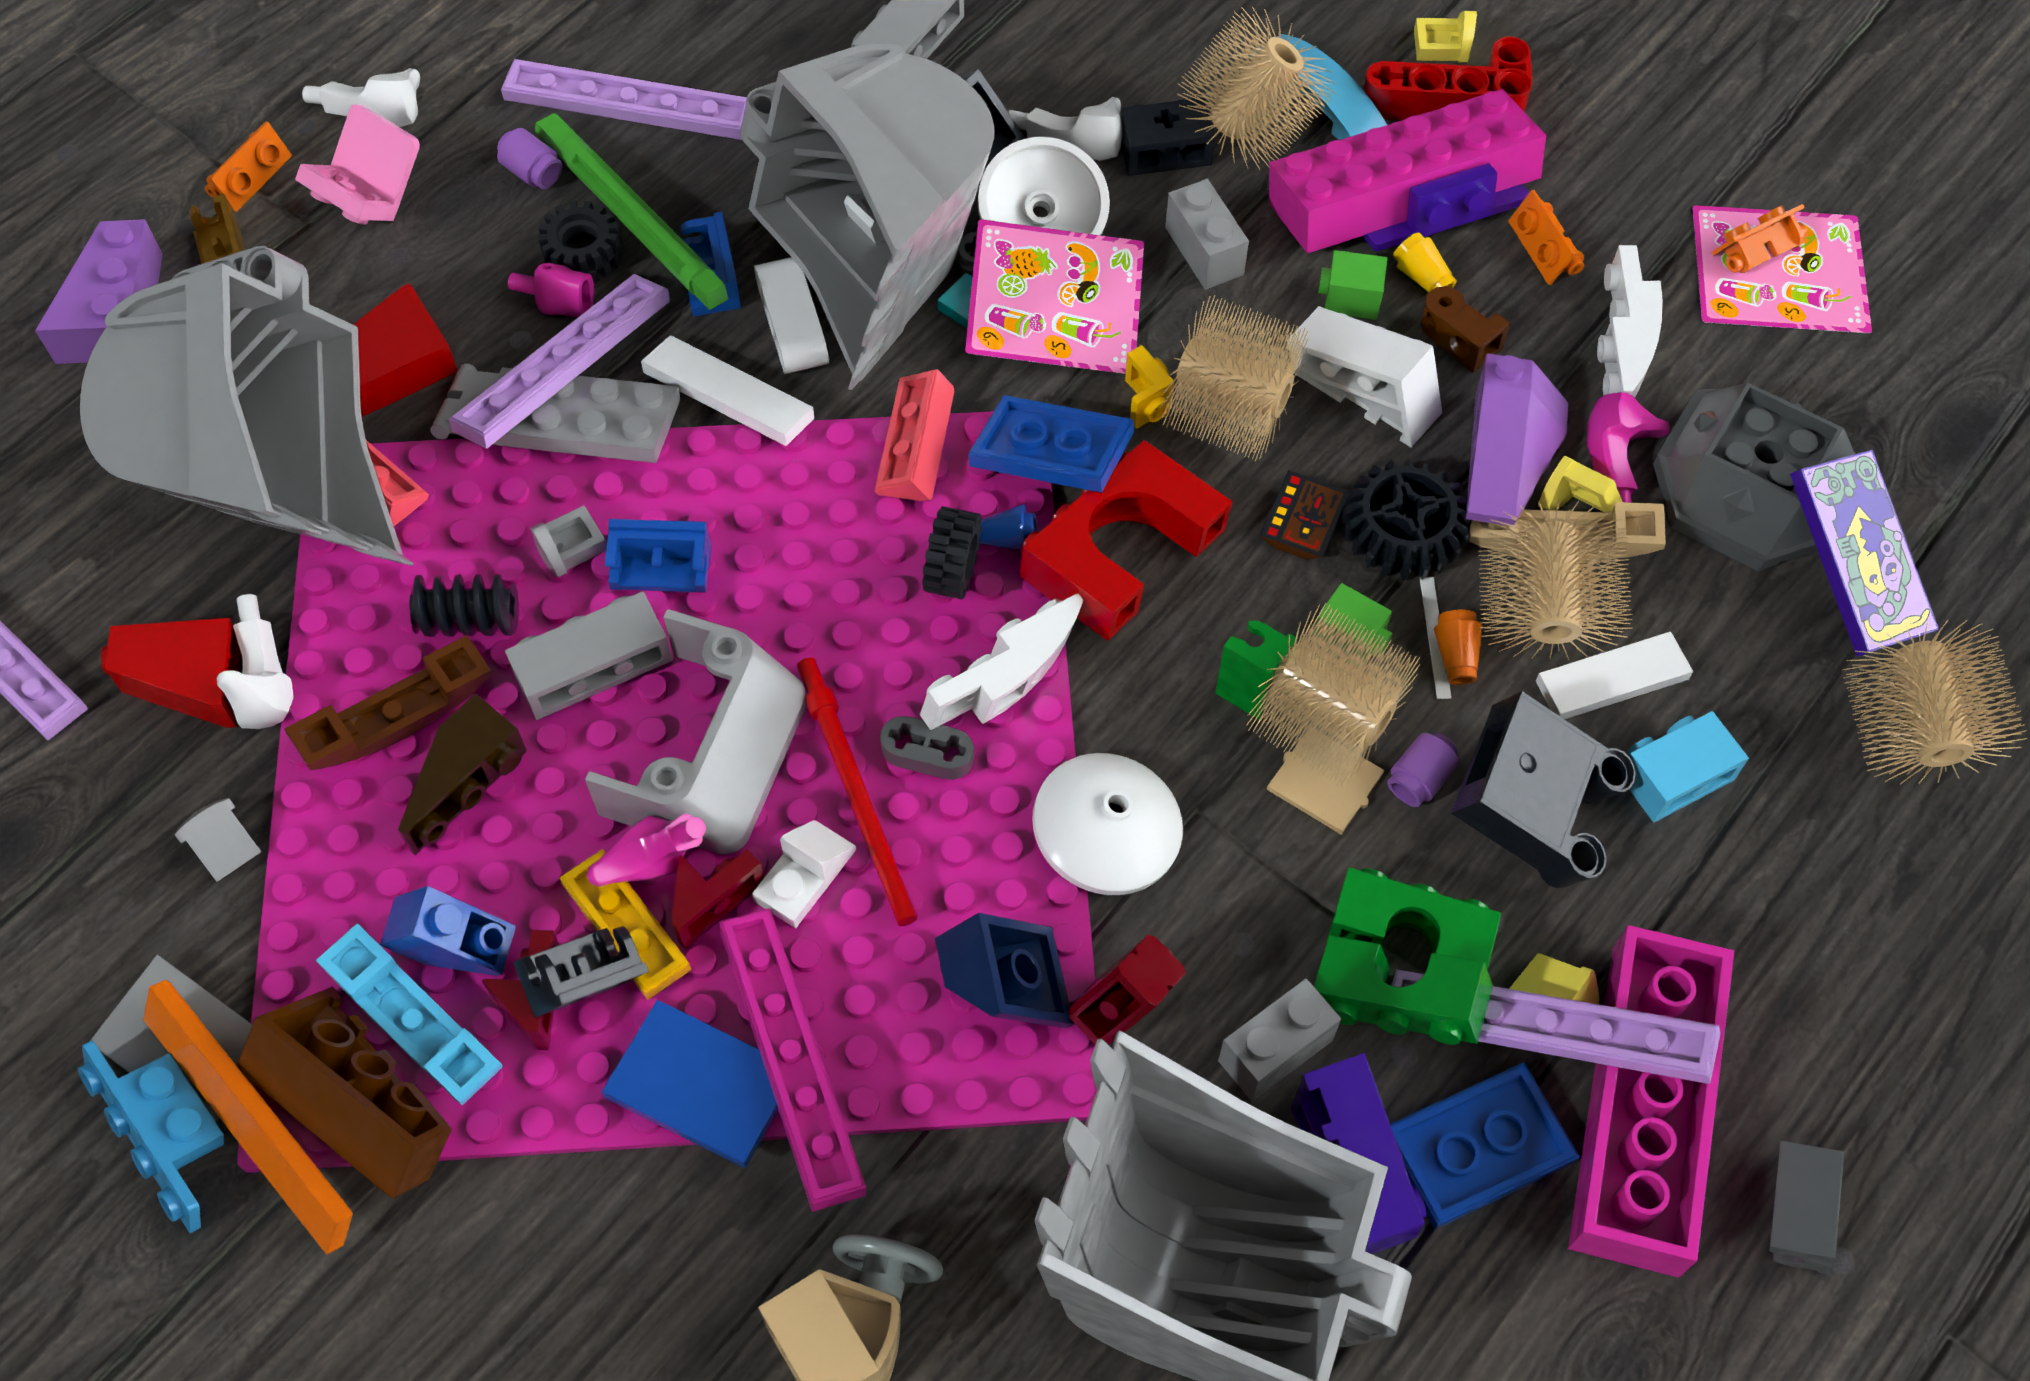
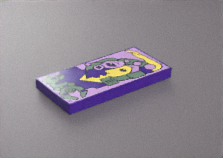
(1864, 551)

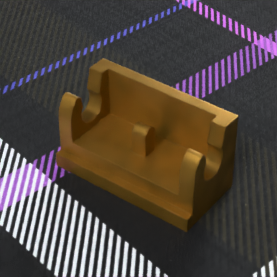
(217, 234)

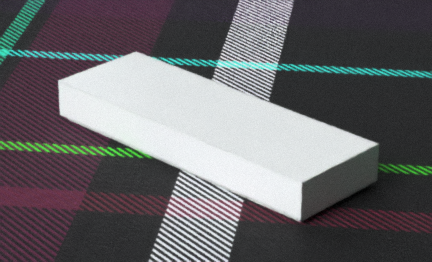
(1614, 676)

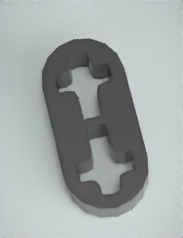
(927, 748)

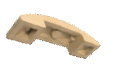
(1643, 522)

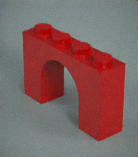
(1141, 489)

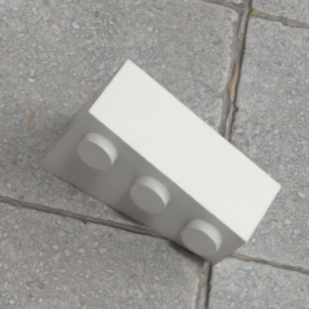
(1372, 368)

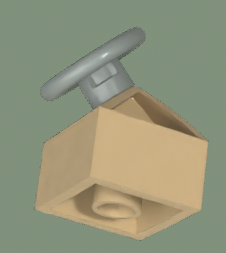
(844, 1327)

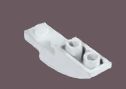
(1633, 323)
(1013, 668)

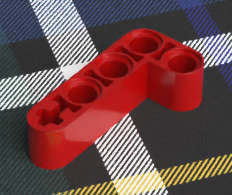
(1419, 88)

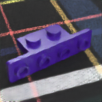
(1449, 204)

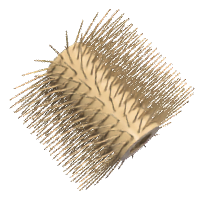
(1256, 88)
(1235, 378)
(1554, 582)
(1333, 694)
(1933, 703)

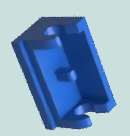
(714, 250)
(658, 555)

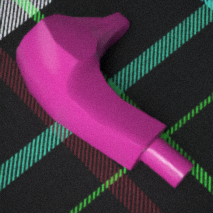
(1611, 426)
(647, 850)

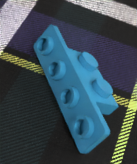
(161, 1120)

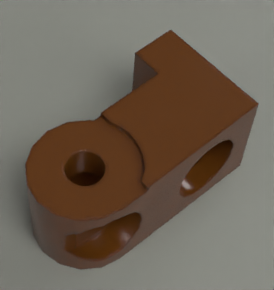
(1461, 328)

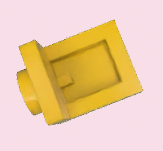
(1149, 380)

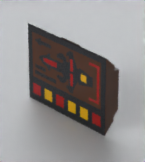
(1304, 516)

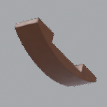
(393, 713)

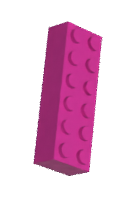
(1367, 178)
(1649, 1131)

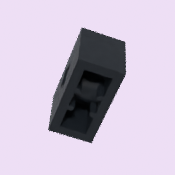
(1163, 140)

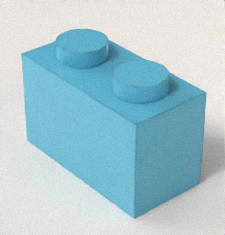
(1684, 764)

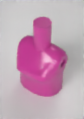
(556, 289)

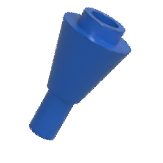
(1008, 528)

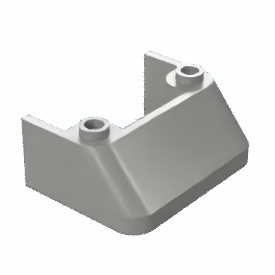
(738, 751)

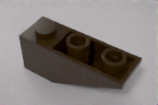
(462, 762)

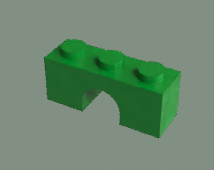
(1374, 905)
(1444, 1003)

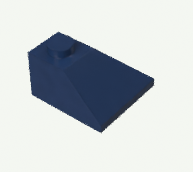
(1005, 969)

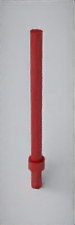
(824, 708)

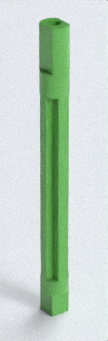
(632, 211)

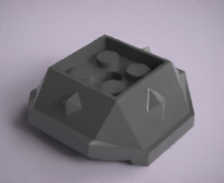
(1731, 472)

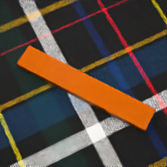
(248, 1117)

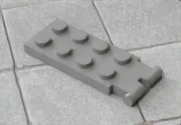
(582, 418)

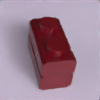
(1127, 990)

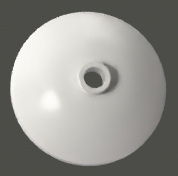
(1049, 176)
(1099, 846)

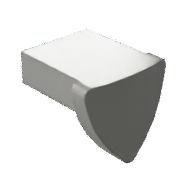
(568, 540)
(218, 838)

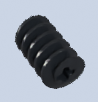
(463, 607)

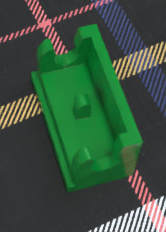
(1246, 667)

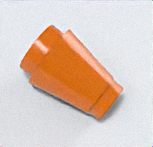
(1459, 645)

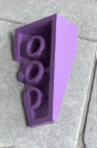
(1514, 436)

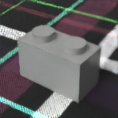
(1206, 234)
(1279, 1039)

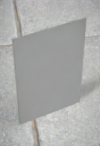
(133, 1044)

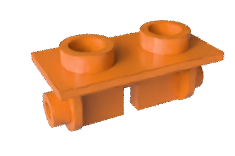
(249, 167)
(1776, 229)
(1545, 239)

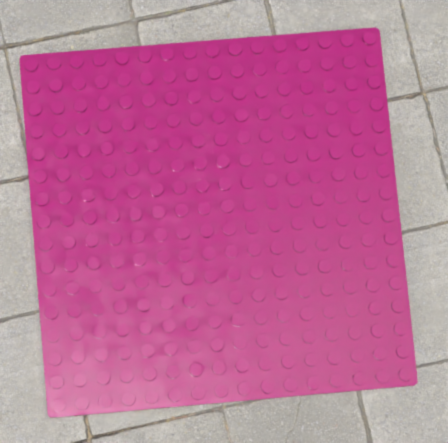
(805, 571)

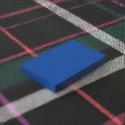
(1051, 443)
(695, 1084)
(1482, 1145)

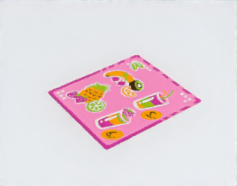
(1803, 288)
(1054, 296)

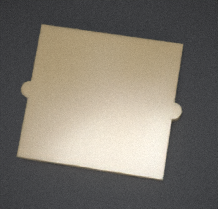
(1316, 794)

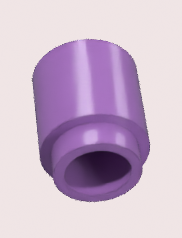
(529, 158)
(1423, 768)

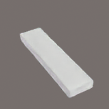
(728, 390)

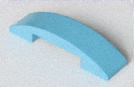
(1350, 106)
(409, 1015)

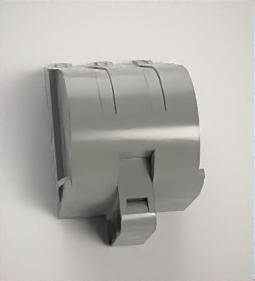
(879, 129)
(239, 402)
(1212, 1230)

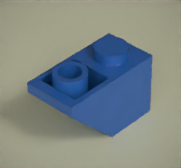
(447, 933)

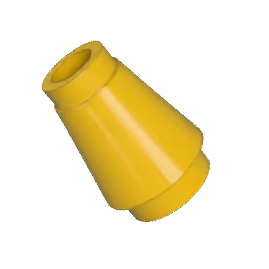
(1423, 263)

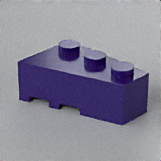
(1346, 1109)

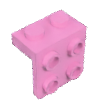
(366, 170)

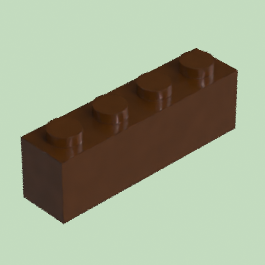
(345, 1091)

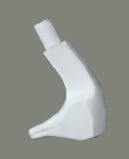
(385, 94)
(1094, 130)
(262, 691)

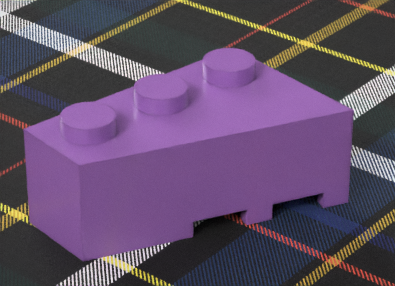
(112, 266)

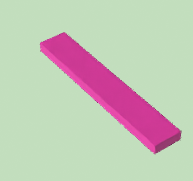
(792, 1061)

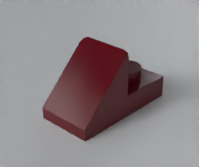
(704, 903)
(512, 998)

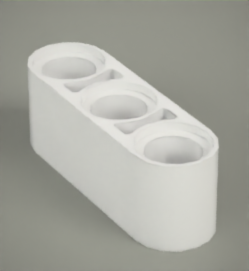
(791, 315)

